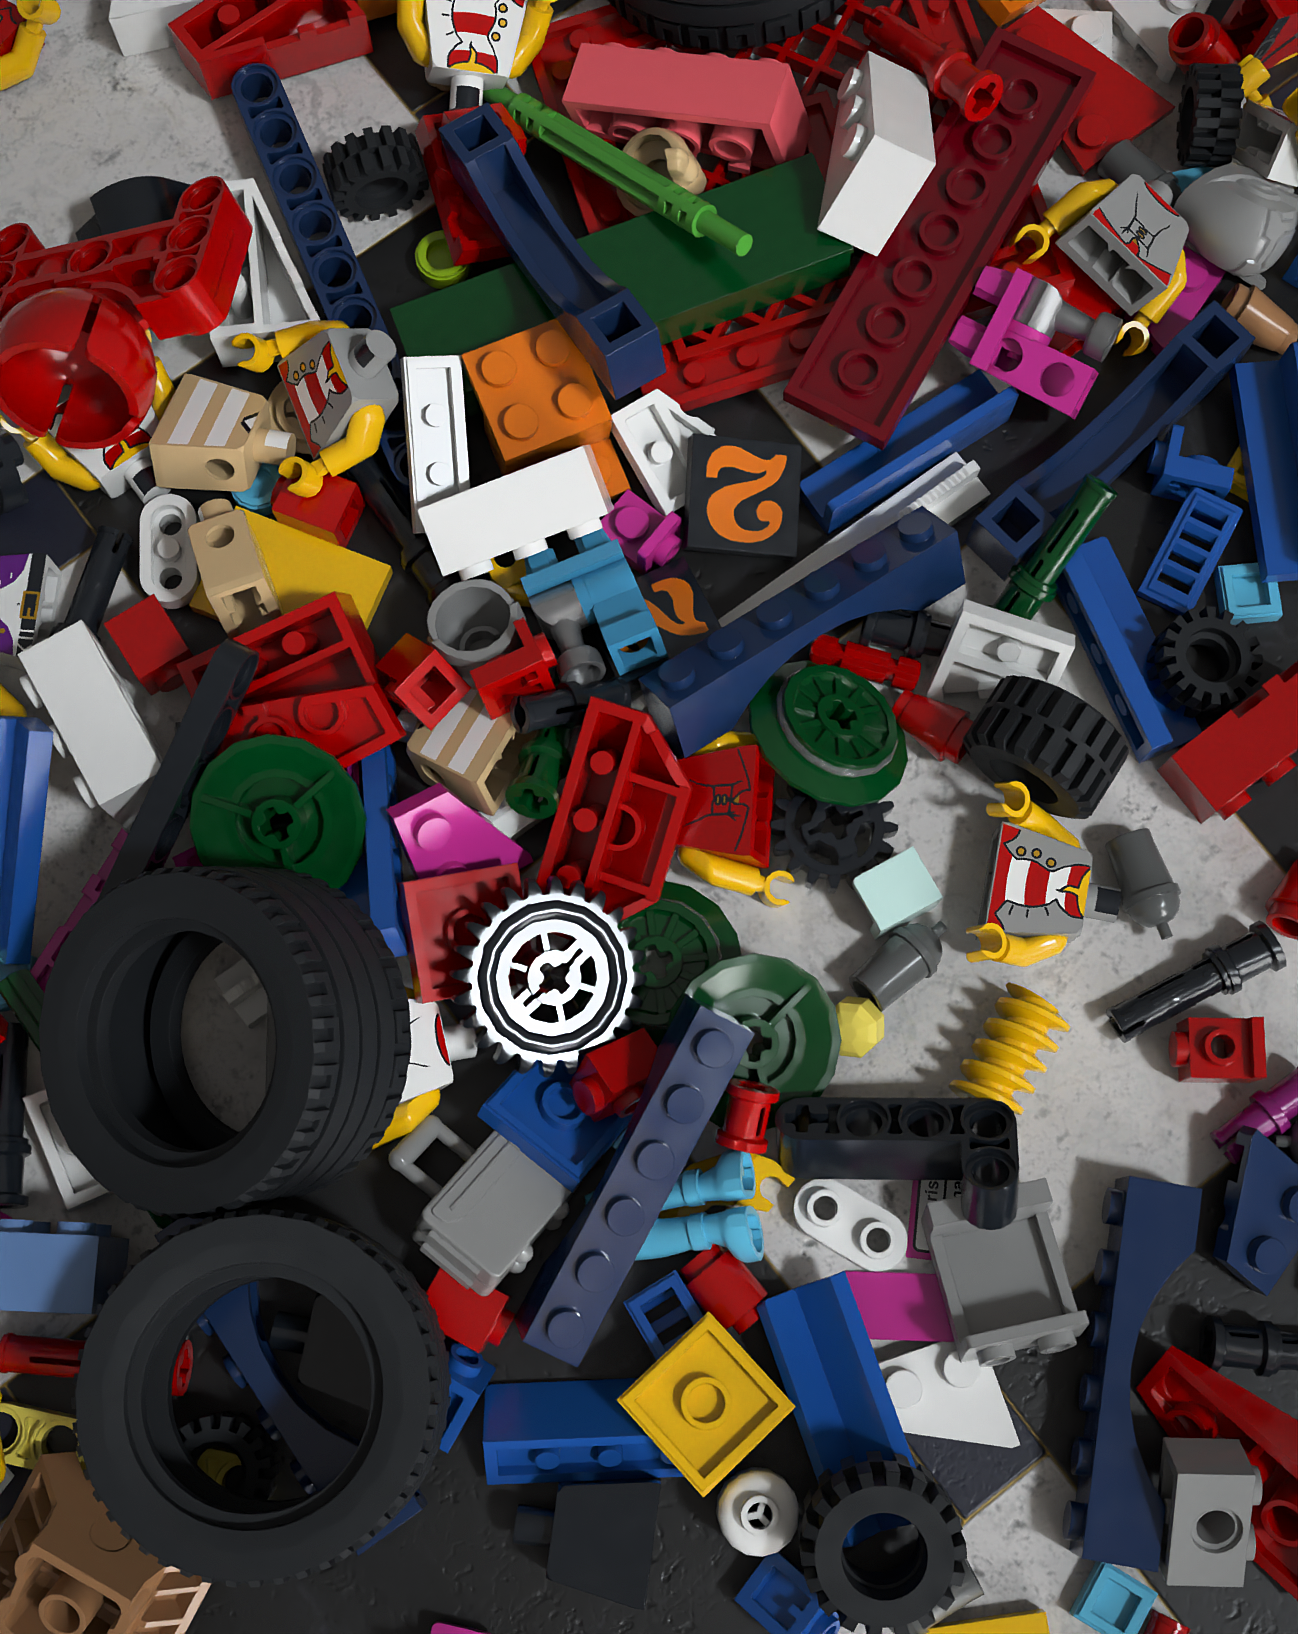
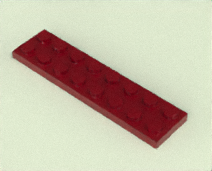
(913, 293)

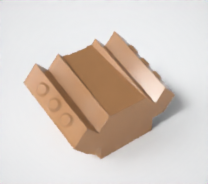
(76, 1571)

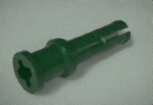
(1034, 581)
(543, 764)

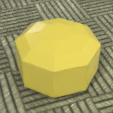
(859, 1025)

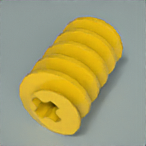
(1011, 1048)

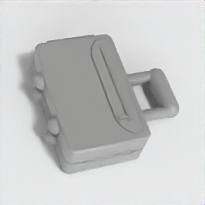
(486, 1211)

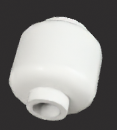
(760, 1487)

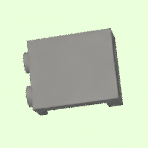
(1003, 1284)

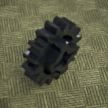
(841, 852)

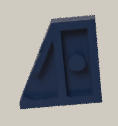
(1260, 1214)

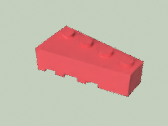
(712, 101)

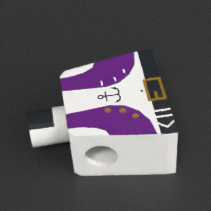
(26, 603)

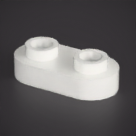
(168, 554)
(850, 1225)

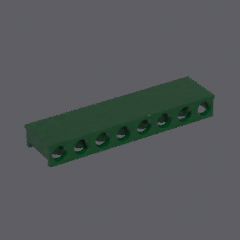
(672, 274)

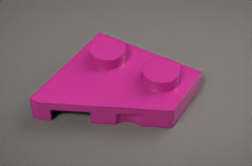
(448, 836)

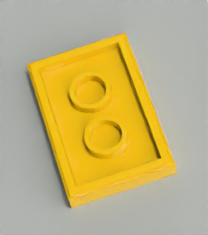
(308, 569)

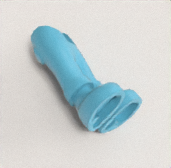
(734, 1228)

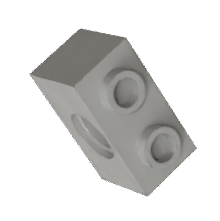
(1198, 1543)

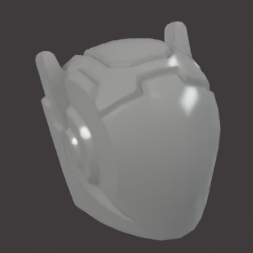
(1239, 220)
(473, 624)

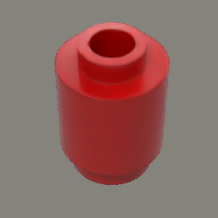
(1200, 40)
(724, 1288)

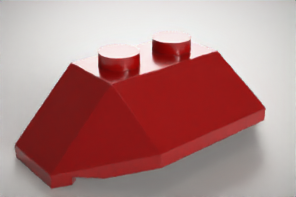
(618, 810)

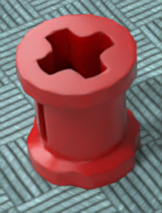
(747, 1116)

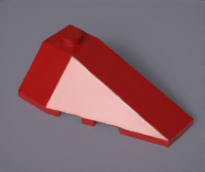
(1202, 1403)

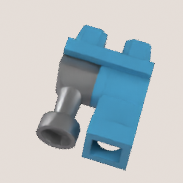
(589, 591)

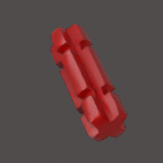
(866, 662)

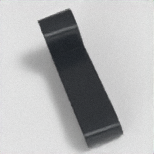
(908, 1141)

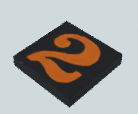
(742, 497)
(678, 611)

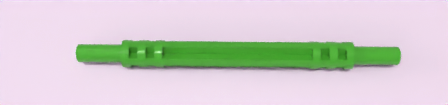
(621, 170)

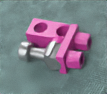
(1019, 335)

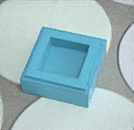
(1245, 596)
(1112, 1601)

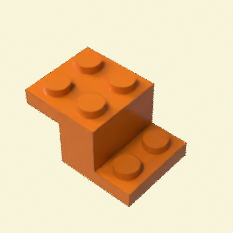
(542, 402)

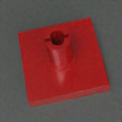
(435, 919)

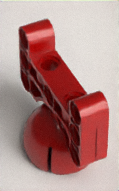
(85, 306)

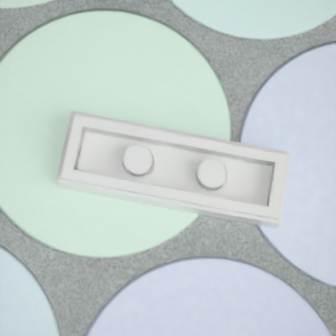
(434, 430)

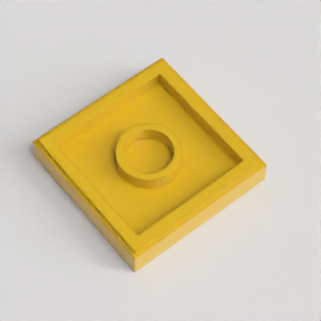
(706, 1404)

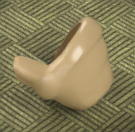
(667, 155)

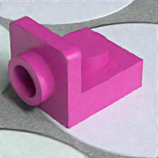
(643, 532)

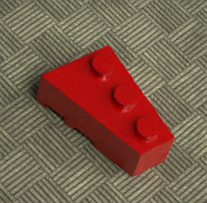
(284, 34)
(303, 652)
(1238, 751)

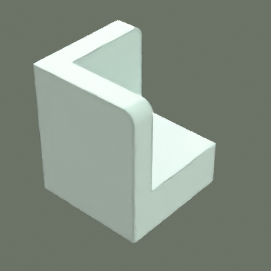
(896, 892)

